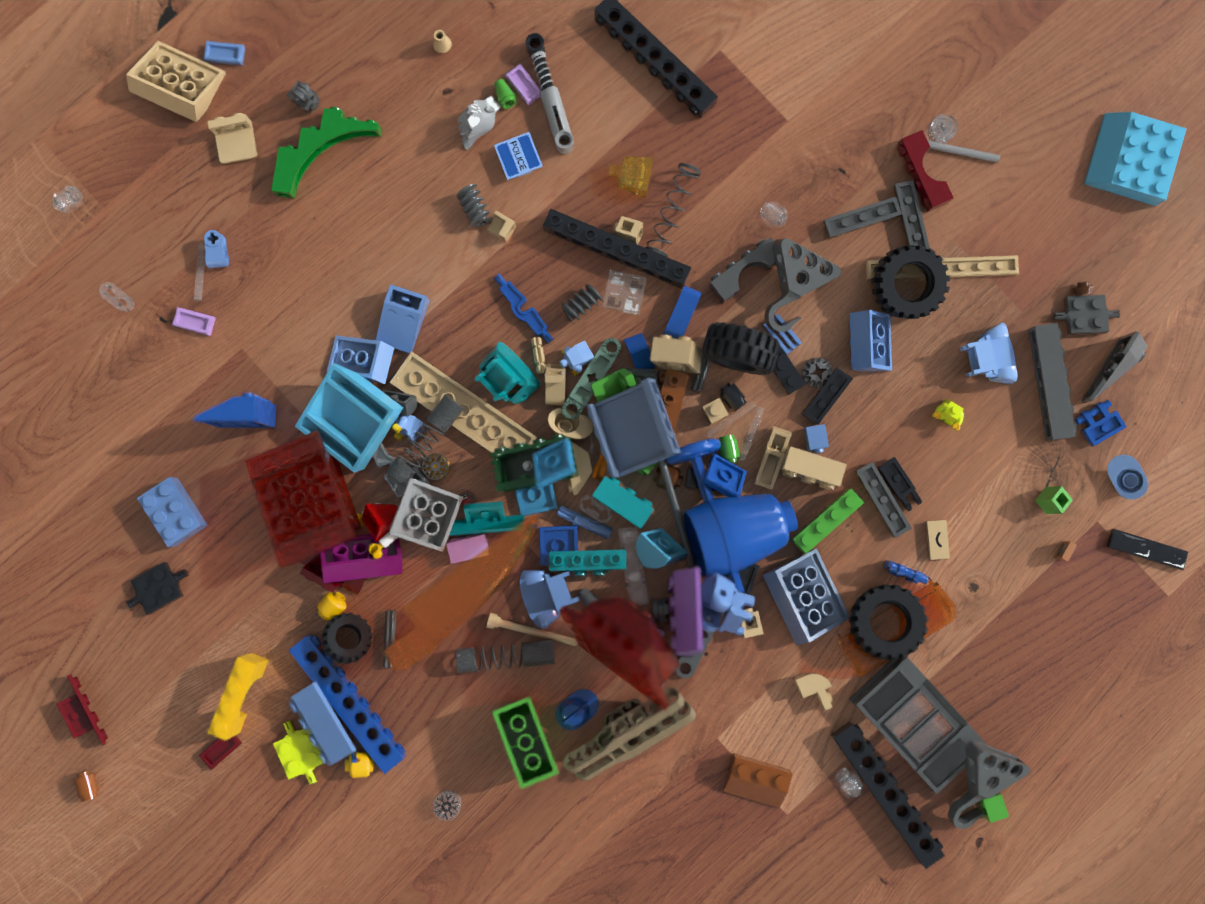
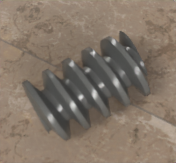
(472, 206)
(581, 302)

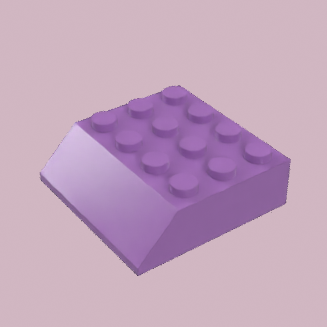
(686, 612)

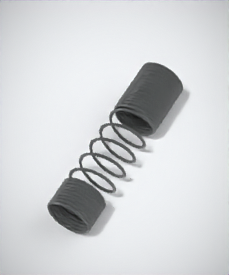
(441, 417)
(533, 654)

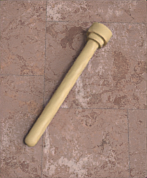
(495, 622)

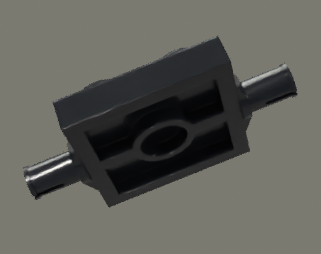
(157, 588)

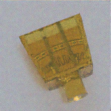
(633, 174)

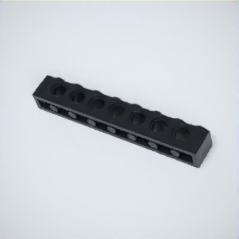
(640, 34)
(616, 248)
(926, 854)

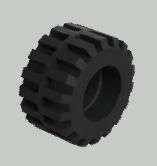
(350, 621)

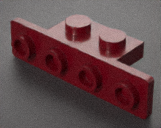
(313, 572)
(77, 714)

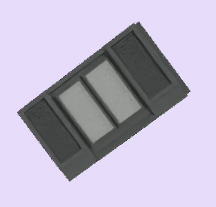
(917, 721)

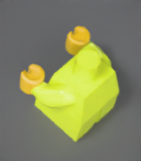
(950, 413)

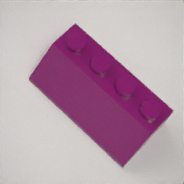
(354, 560)

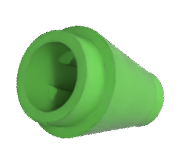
(504, 94)

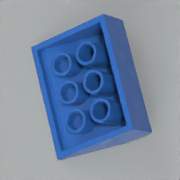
(241, 412)

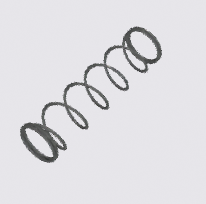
(687, 173)

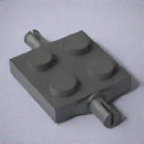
(1086, 314)

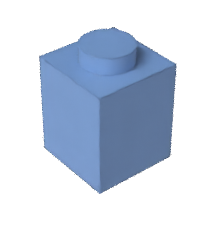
(816, 438)

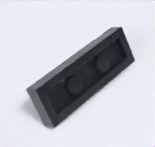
(827, 395)

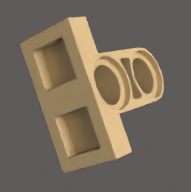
(555, 385)

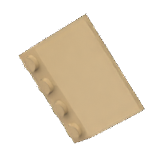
(175, 81)

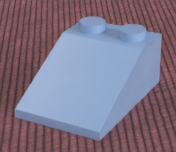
(362, 356)

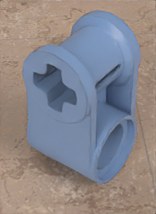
(215, 254)

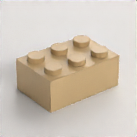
(676, 354)
(812, 468)

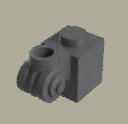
(304, 97)

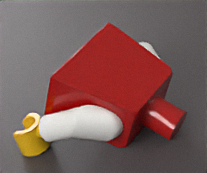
(378, 521)

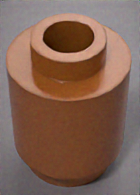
(86, 786)

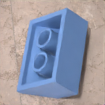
(870, 341)

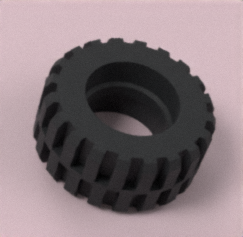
(935, 286)
(740, 348)
(913, 613)

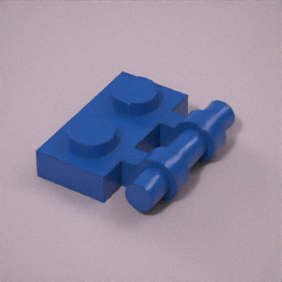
(1103, 428)
(900, 570)

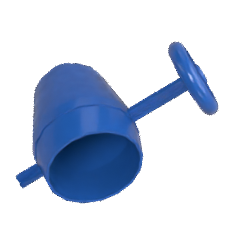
(731, 531)

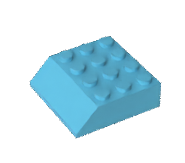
(1135, 156)
(349, 416)

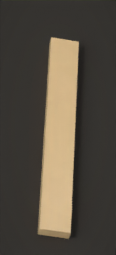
(958, 267)

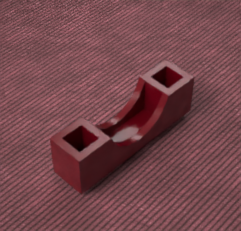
(932, 192)

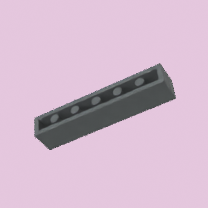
(1052, 382)

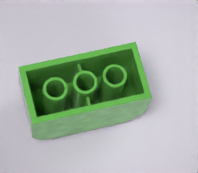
(525, 742)

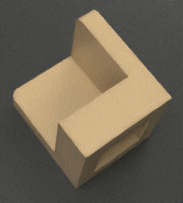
(501, 226)

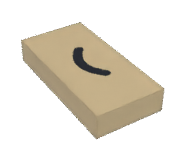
(937, 539)

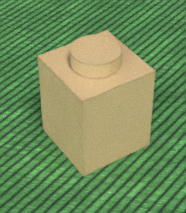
(714, 411)

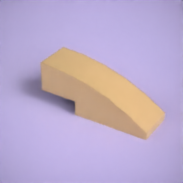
(772, 457)

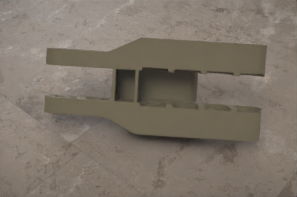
(622, 727)

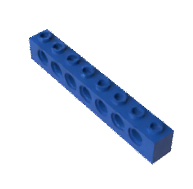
(372, 745)

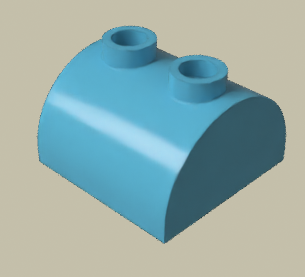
(658, 549)

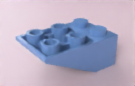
(402, 318)

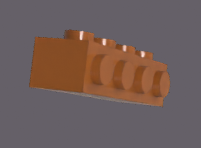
(672, 393)

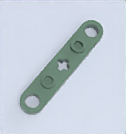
(599, 367)

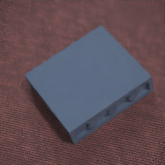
(633, 429)

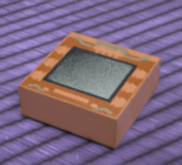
(1065, 551)

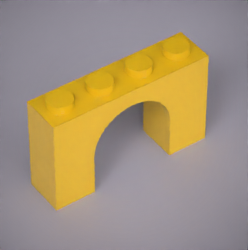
(228, 718)

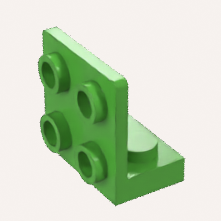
(612, 384)

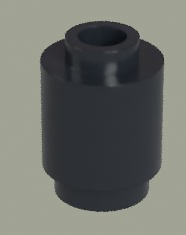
(733, 396)

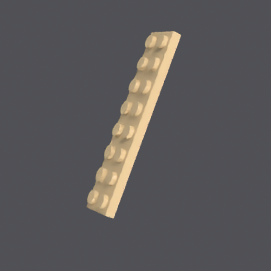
(478, 419)

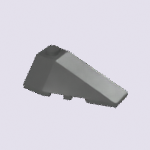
(1125, 354)

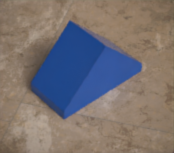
(639, 352)

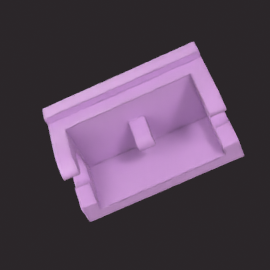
(466, 547)

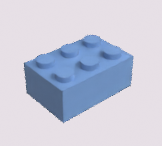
(172, 512)

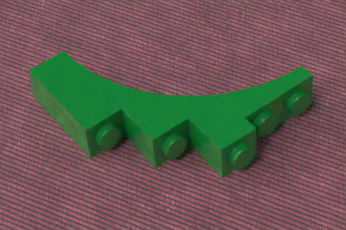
(334, 128)

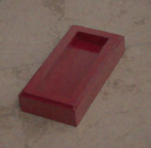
(219, 751)

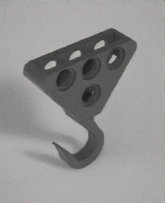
(809, 274)
(980, 774)

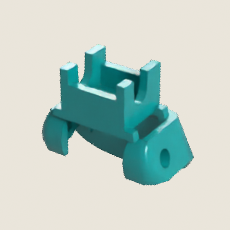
(502, 371)

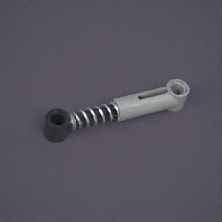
(550, 95)

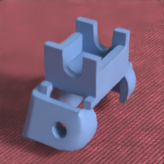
(544, 595)
(721, 597)

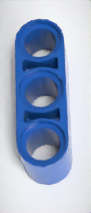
(682, 312)

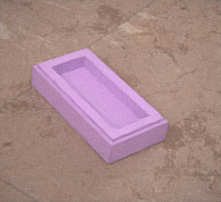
(523, 84)
(193, 321)

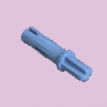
(585, 522)

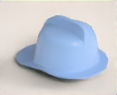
(1127, 477)

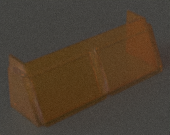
(892, 625)

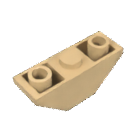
(584, 470)

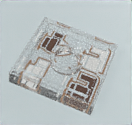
(624, 292)

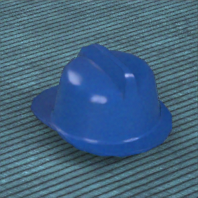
(577, 709)

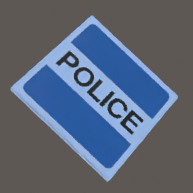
(518, 156)

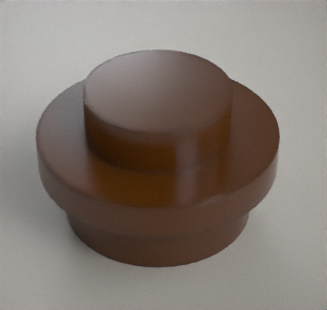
(1083, 288)

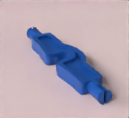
(517, 301)

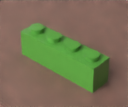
(826, 521)

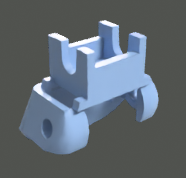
(993, 356)

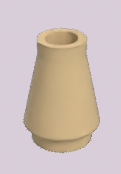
(441, 42)

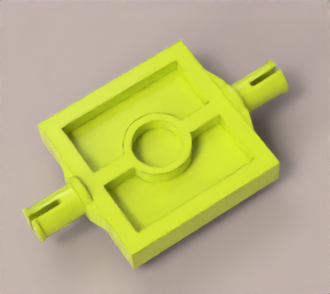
(297, 753)

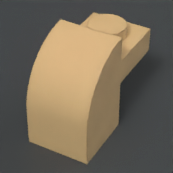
(812, 683)

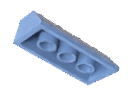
(321, 724)

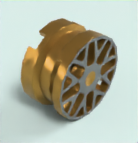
(436, 466)

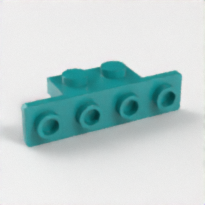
(485, 518)
(585, 562)

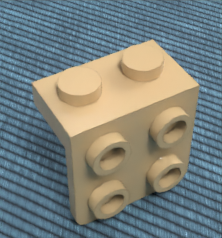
(234, 138)

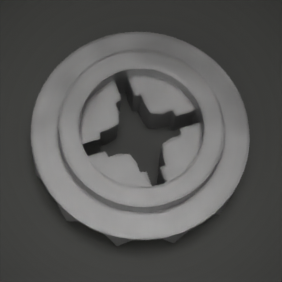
(809, 368)

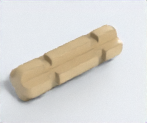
(538, 355)

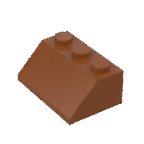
(757, 780)

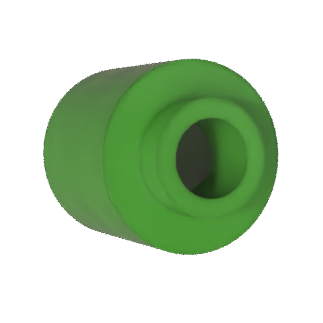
(729, 448)

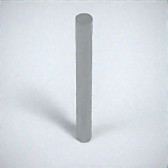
(964, 151)

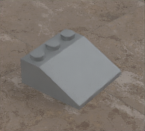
(425, 515)

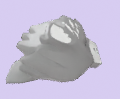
(477, 120)

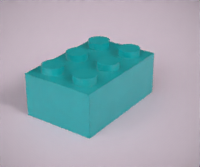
(623, 501)

